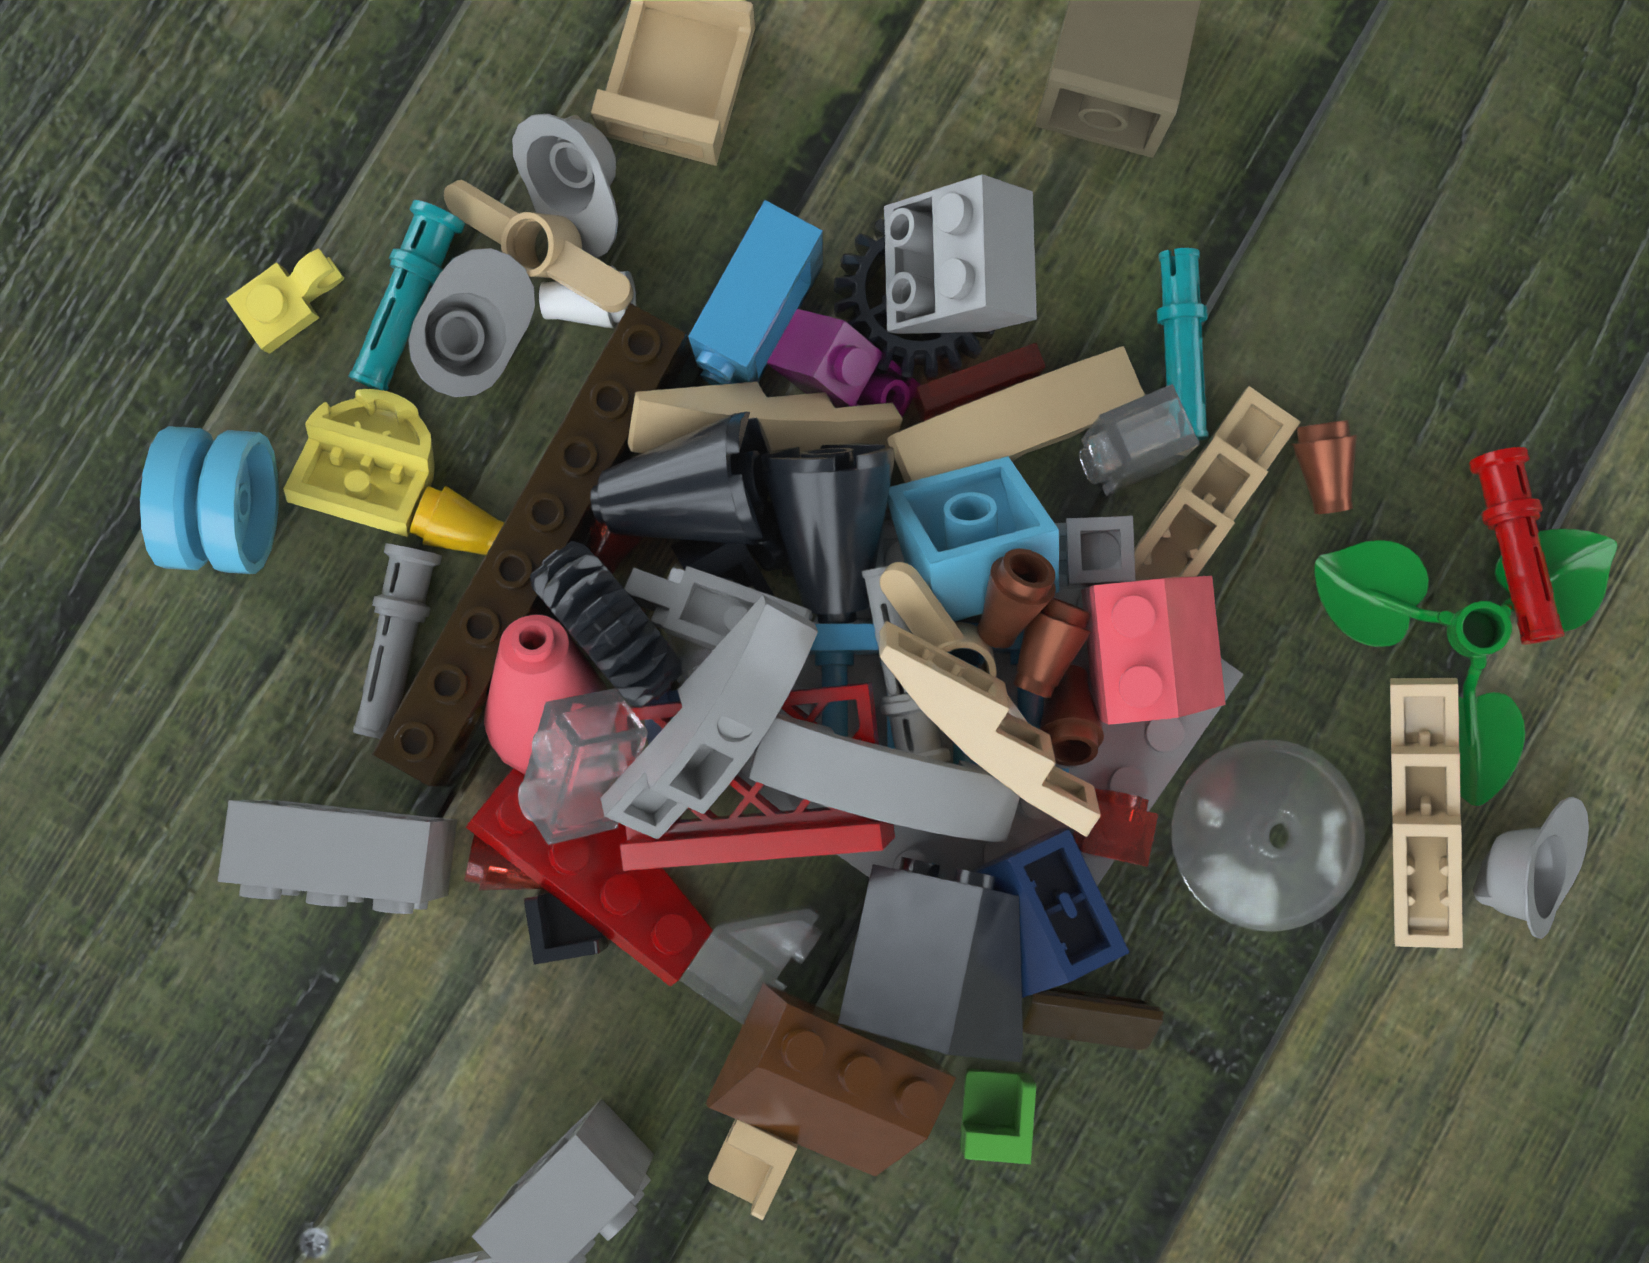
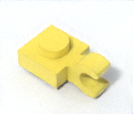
(278, 304)

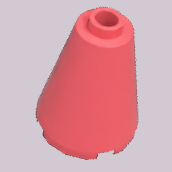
(532, 666)

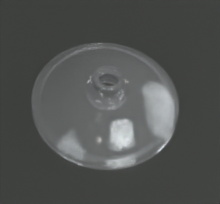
(1226, 824)

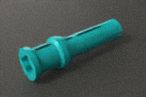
(415, 270)

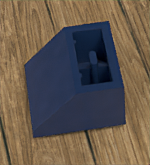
(1061, 911)

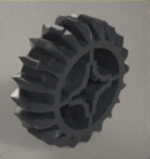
(870, 322)
(607, 623)

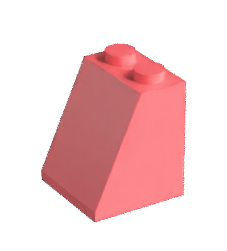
(1153, 649)

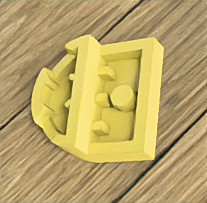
(365, 461)

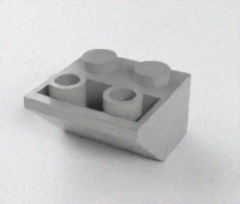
(960, 258)

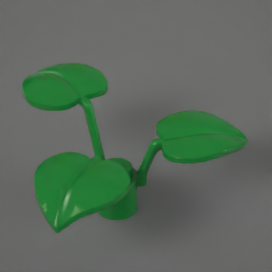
(1375, 591)

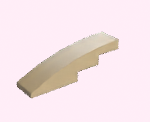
(1018, 417)
(787, 420)
(1214, 489)
(974, 715)
(1426, 812)

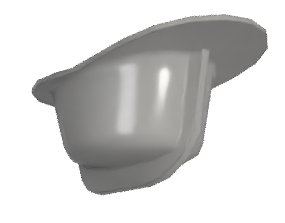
(569, 175)
(471, 322)
(1535, 867)

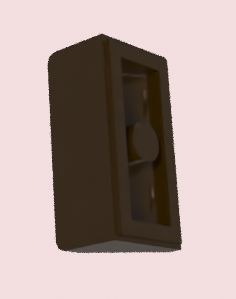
(1092, 1017)

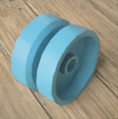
(209, 500)

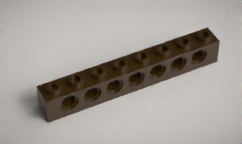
(553, 510)

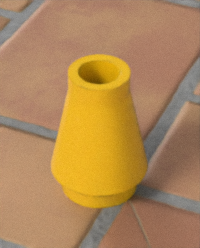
(454, 522)

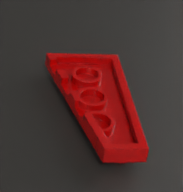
(632, 908)

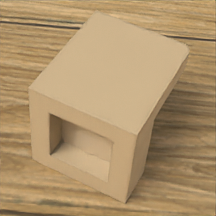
(752, 1165)

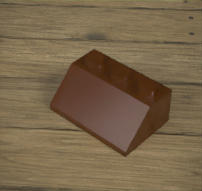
(829, 1084)

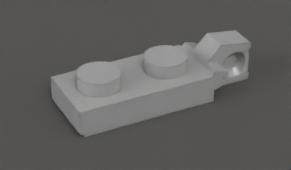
(697, 603)

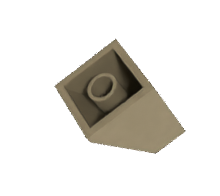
(1119, 71)

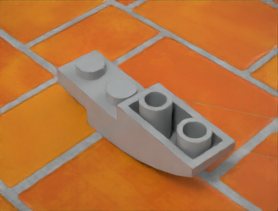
(720, 724)

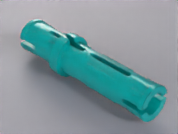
(1183, 339)

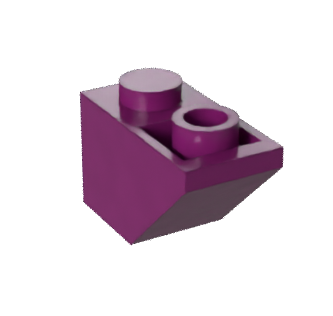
(835, 359)

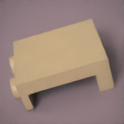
(676, 76)

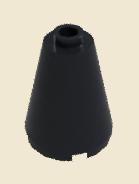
(693, 487)
(830, 520)

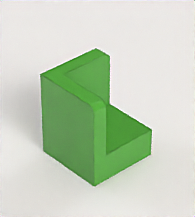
(998, 1116)

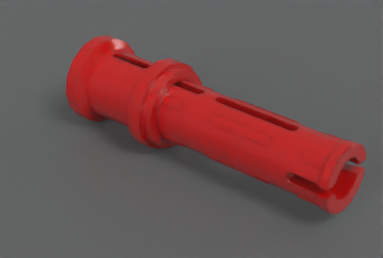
(1513, 517)

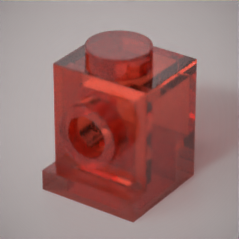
(1123, 829)

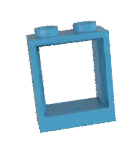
(757, 297)

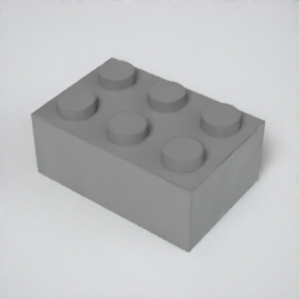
(336, 854)
(570, 1194)

